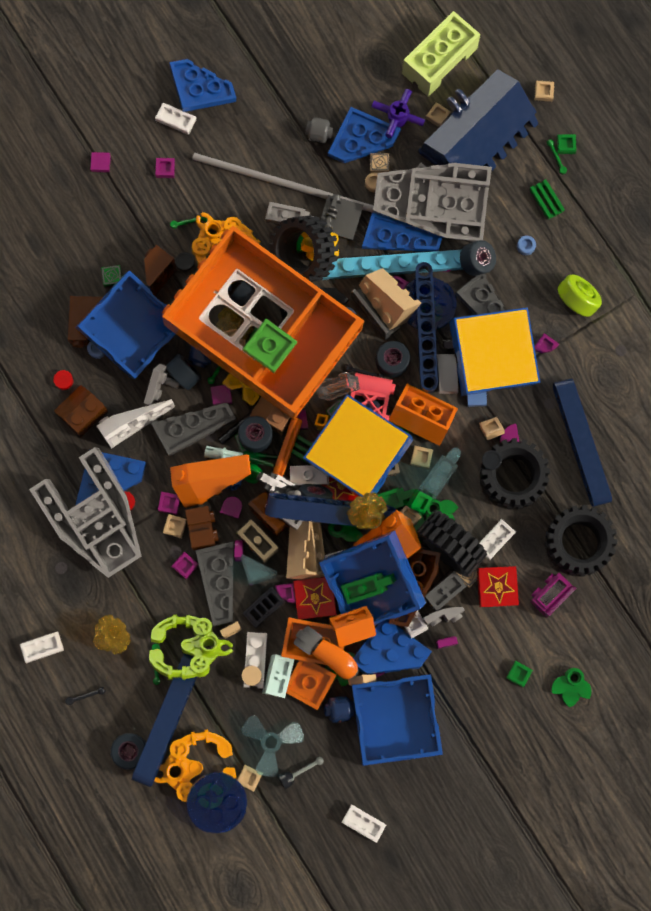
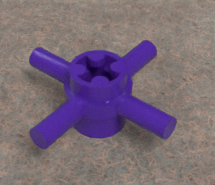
(402, 109)

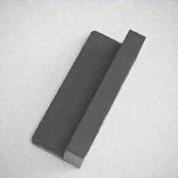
(367, 308)

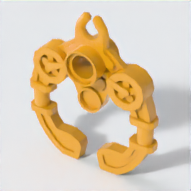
(205, 240)
(190, 768)

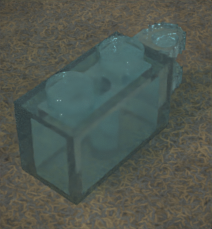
(441, 473)

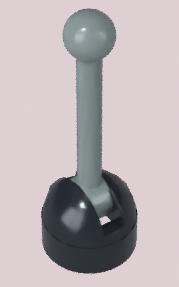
(287, 778)

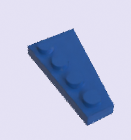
(392, 234)

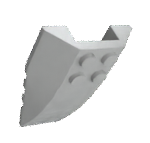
(437, 198)

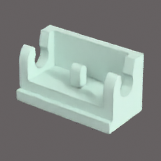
(278, 676)

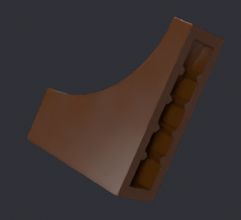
(78, 309)

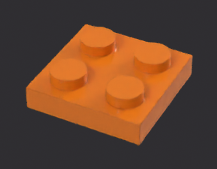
(310, 683)

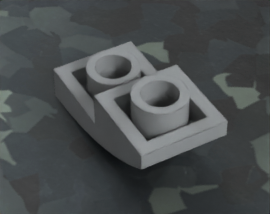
(447, 374)
(448, 614)

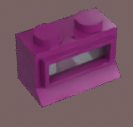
(552, 595)

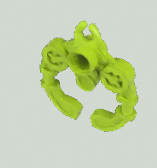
(194, 646)

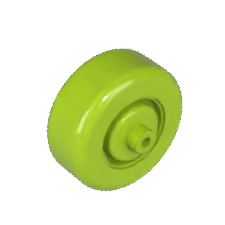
(579, 295)

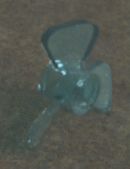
(291, 734)

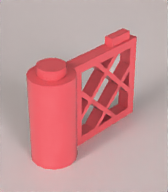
(375, 388)

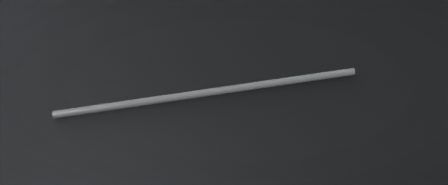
(275, 180)

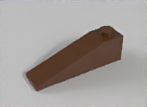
(425, 568)

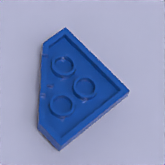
(199, 87)
(360, 136)
(127, 471)
(390, 651)

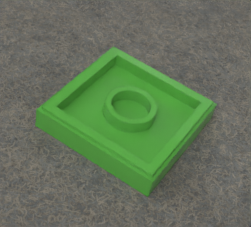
(269, 345)

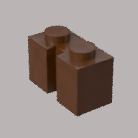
(201, 528)

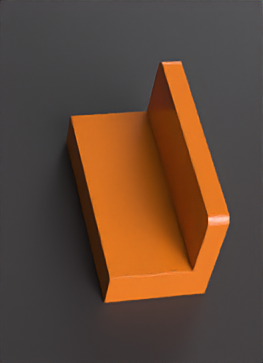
(353, 626)

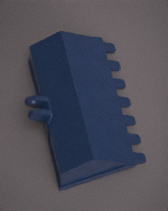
(481, 124)

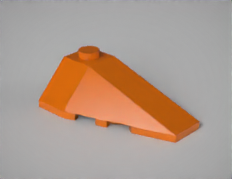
(204, 479)

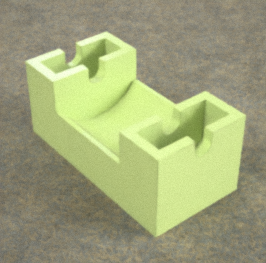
(440, 53)

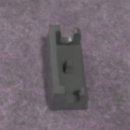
(444, 590)

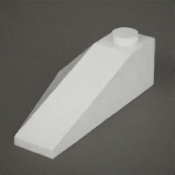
(123, 425)

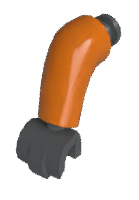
(326, 652)

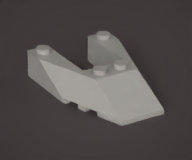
(98, 526)

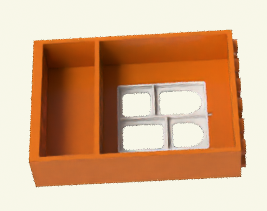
(313, 319)

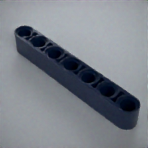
(426, 318)
(582, 442)
(311, 509)
(164, 727)

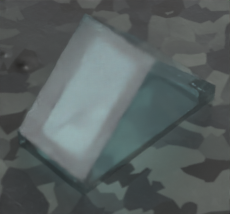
(256, 571)

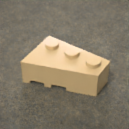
(388, 298)
(305, 551)

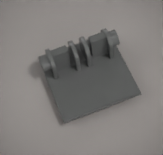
(342, 215)

